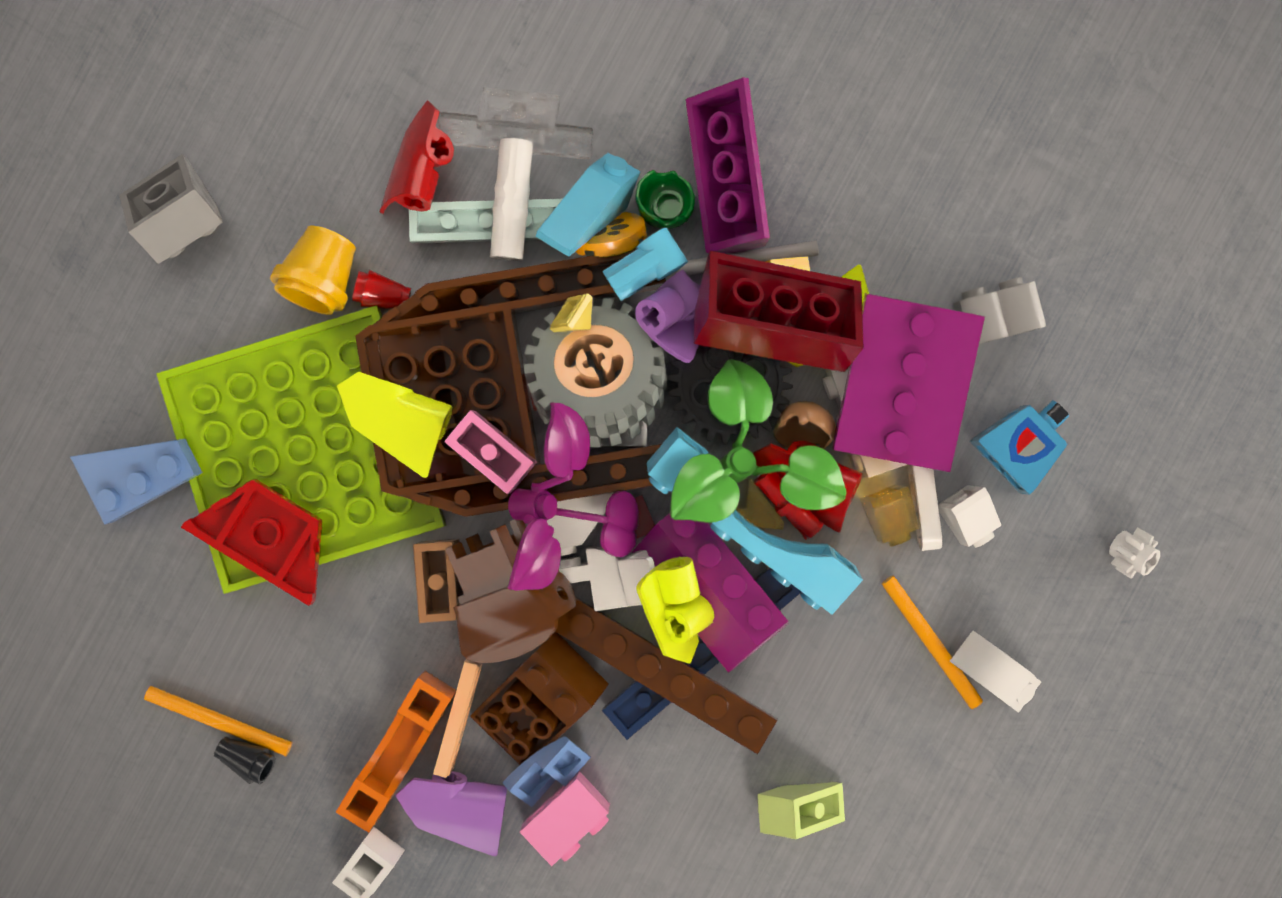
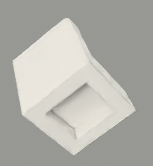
(632, 570)

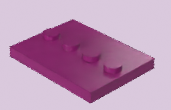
(908, 383)

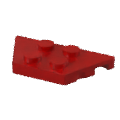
(265, 536)

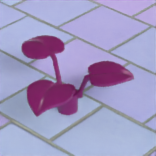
(540, 553)

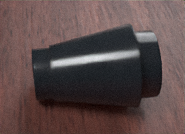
(245, 759)

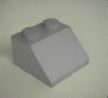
(169, 210)

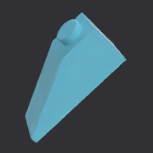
(590, 204)

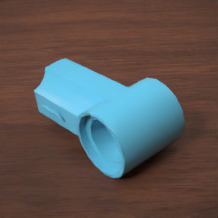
(654, 259)

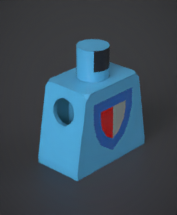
(1024, 444)

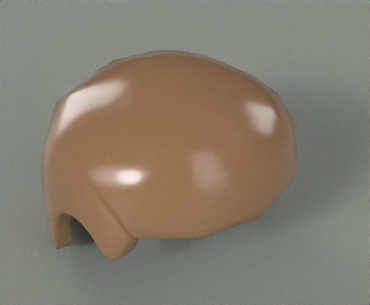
(805, 423)

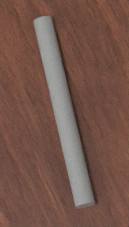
(801, 249)

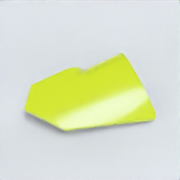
(396, 419)
(675, 607)

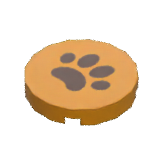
(617, 237)

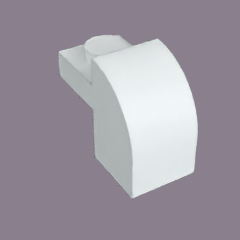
(603, 575)
(996, 671)
(369, 865)

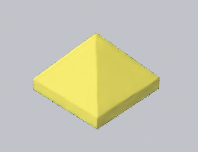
(574, 314)

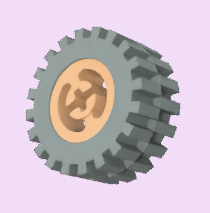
(615, 345)

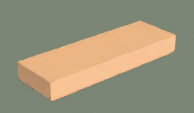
(458, 718)

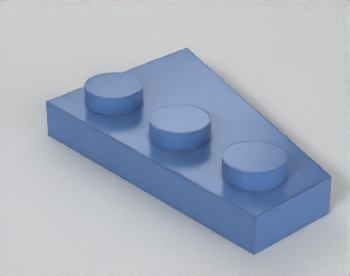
(134, 476)

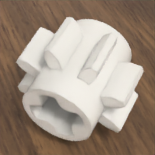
(1134, 553)

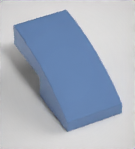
(553, 762)

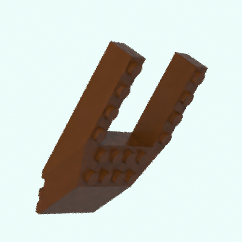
(464, 349)

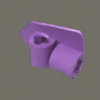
(670, 316)
(457, 809)

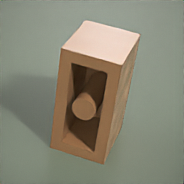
(435, 581)

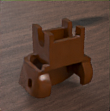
(498, 621)

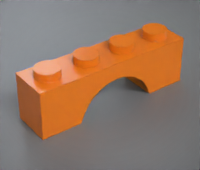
(396, 751)

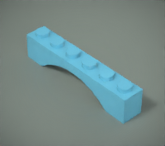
(814, 569)

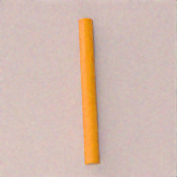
(932, 642)
(218, 720)

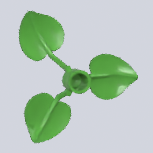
(708, 486)

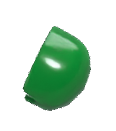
(664, 199)

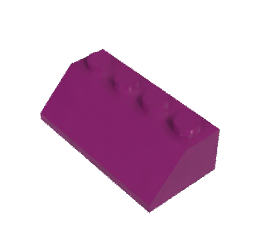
(728, 168)
(742, 610)

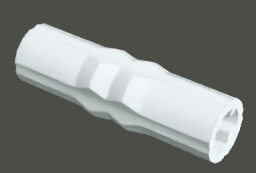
(511, 199)

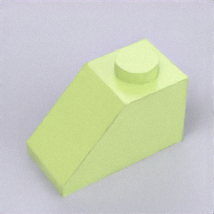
(800, 809)

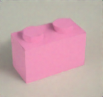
(490, 451)
(566, 819)

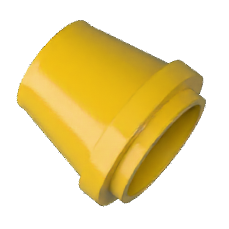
(316, 271)

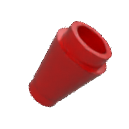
(379, 291)

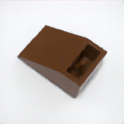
(540, 699)

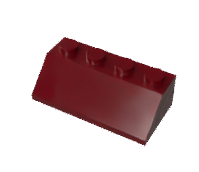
(779, 312)

